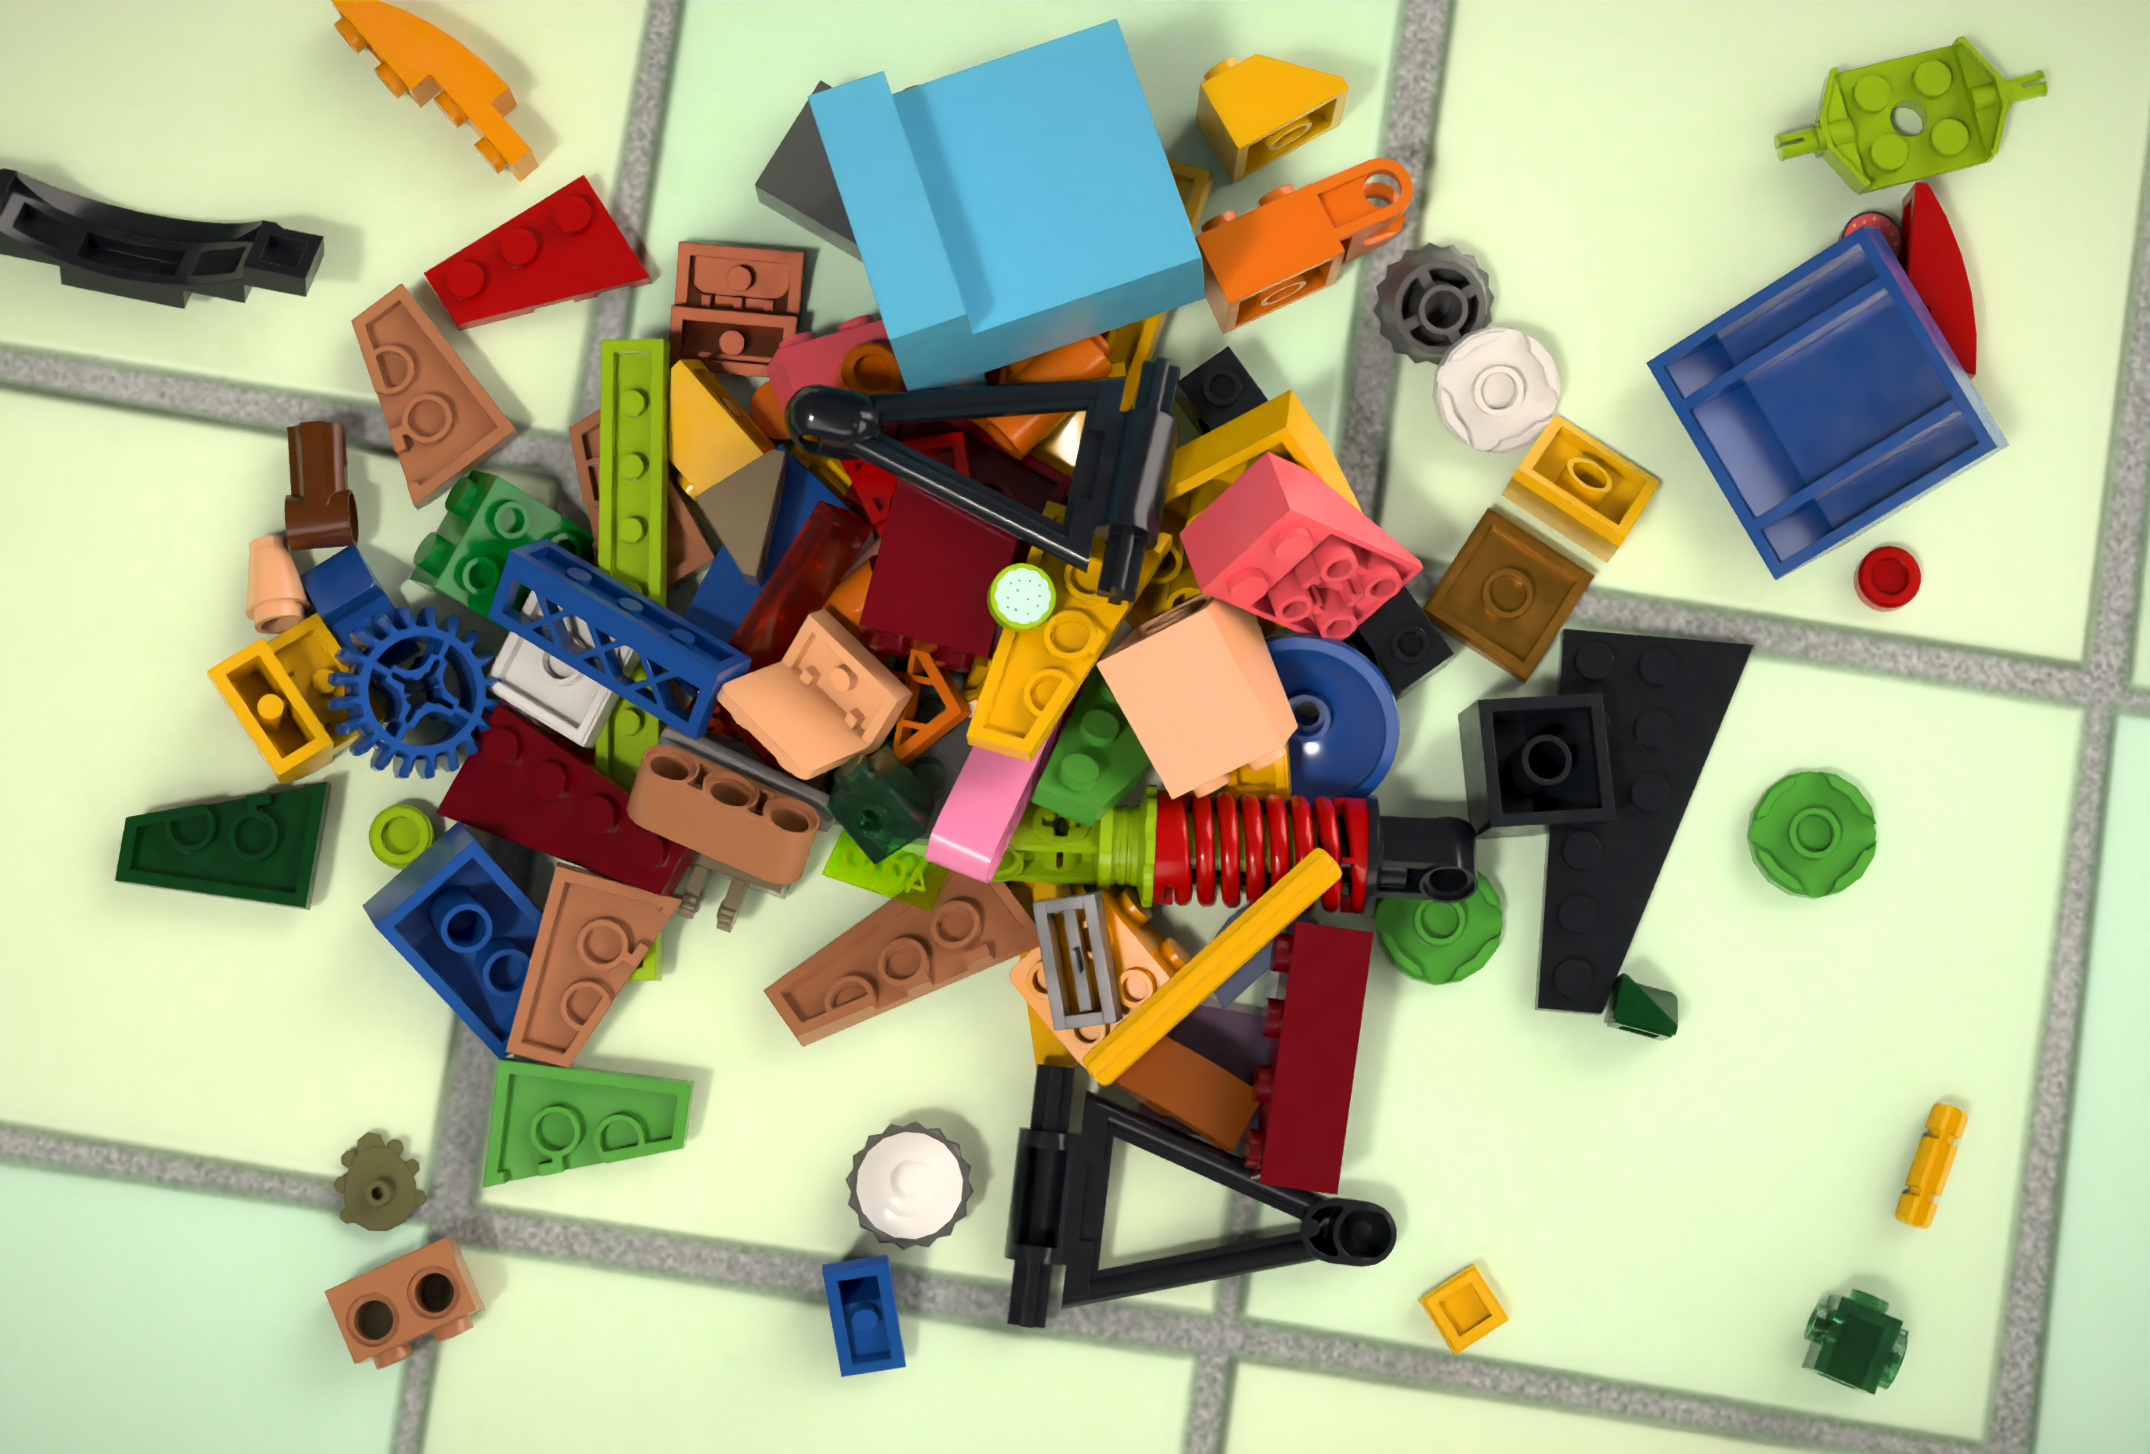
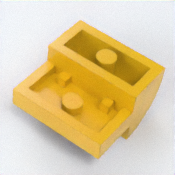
(282, 698)

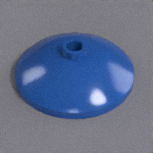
(1358, 722)

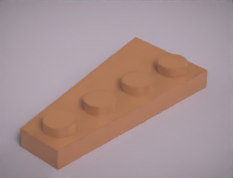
(903, 956)

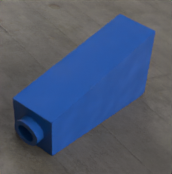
(724, 594)

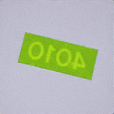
(899, 876)

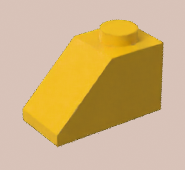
(708, 429)

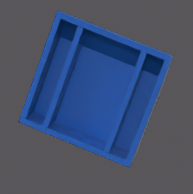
(1827, 402)

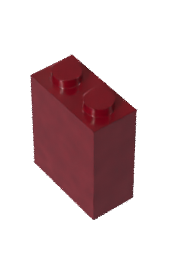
(935, 581)

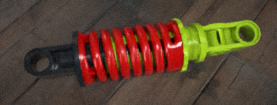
(1247, 848)

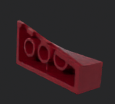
(1309, 1058)

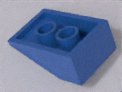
(462, 930)

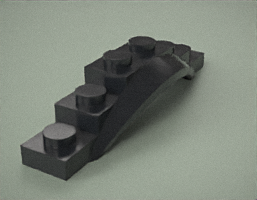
(147, 253)

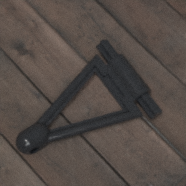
(1116, 478)
(1063, 1196)

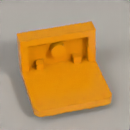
(1140, 961)

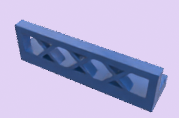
(625, 615)

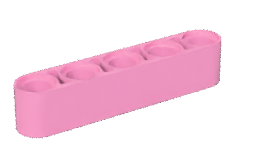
(988, 807)

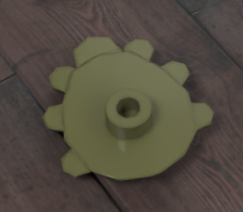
(378, 1185)

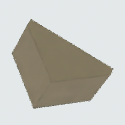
(745, 512)

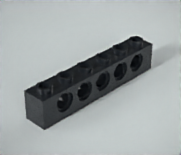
(1399, 633)

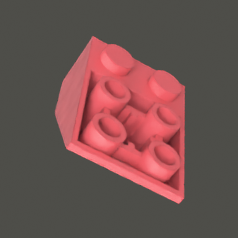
(1295, 552)

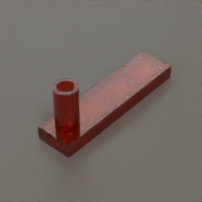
(793, 591)

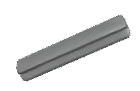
(750, 768)

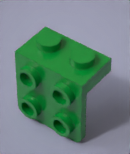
(478, 532)

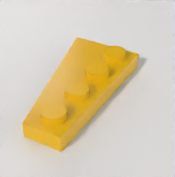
(1043, 668)

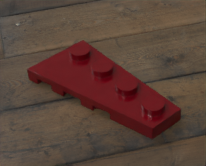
(560, 804)

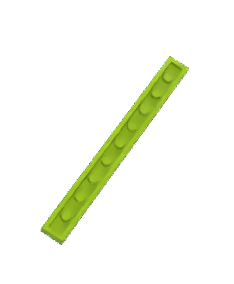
(634, 533)

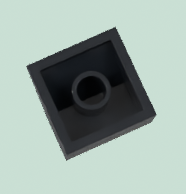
(1536, 765)

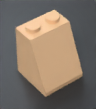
(1200, 693)

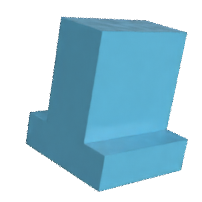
(1010, 206)

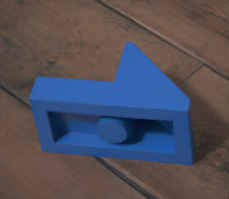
(348, 597)
(864, 1315)

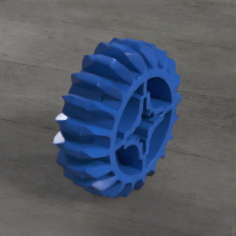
(390, 682)

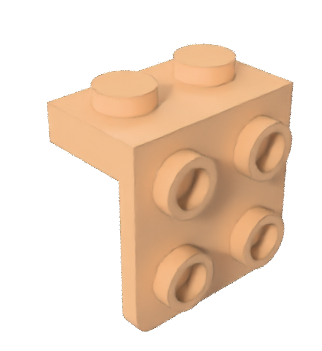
(819, 701)

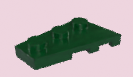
(232, 849)

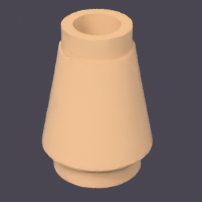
(274, 586)

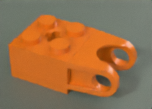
(1297, 240)

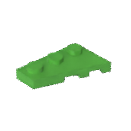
(1094, 758)
(579, 1117)

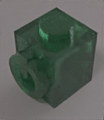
(879, 803)
(1855, 1342)

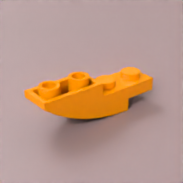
(429, 61)

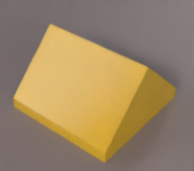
(1581, 488)

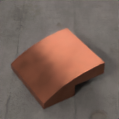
(734, 305)

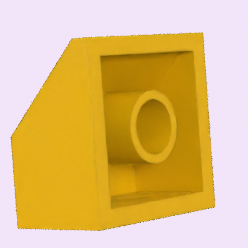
(1265, 110)

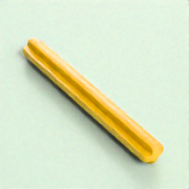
(1212, 966)

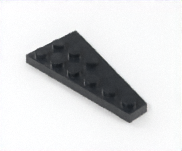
(1660, 722)

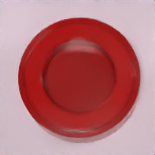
(1887, 578)

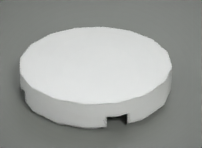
(1496, 389)

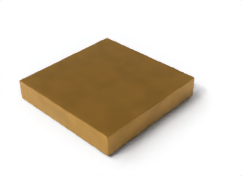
(1506, 595)

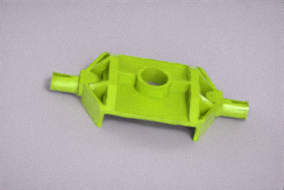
(1949, 88)

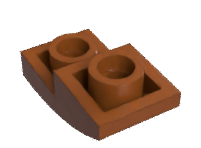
(1192, 1090)

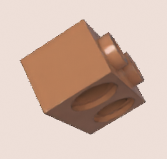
(401, 1289)

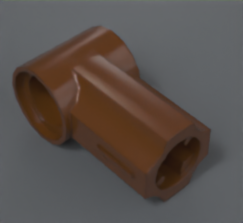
(320, 505)

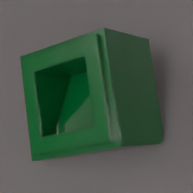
(1642, 1009)

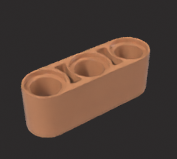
(723, 814)

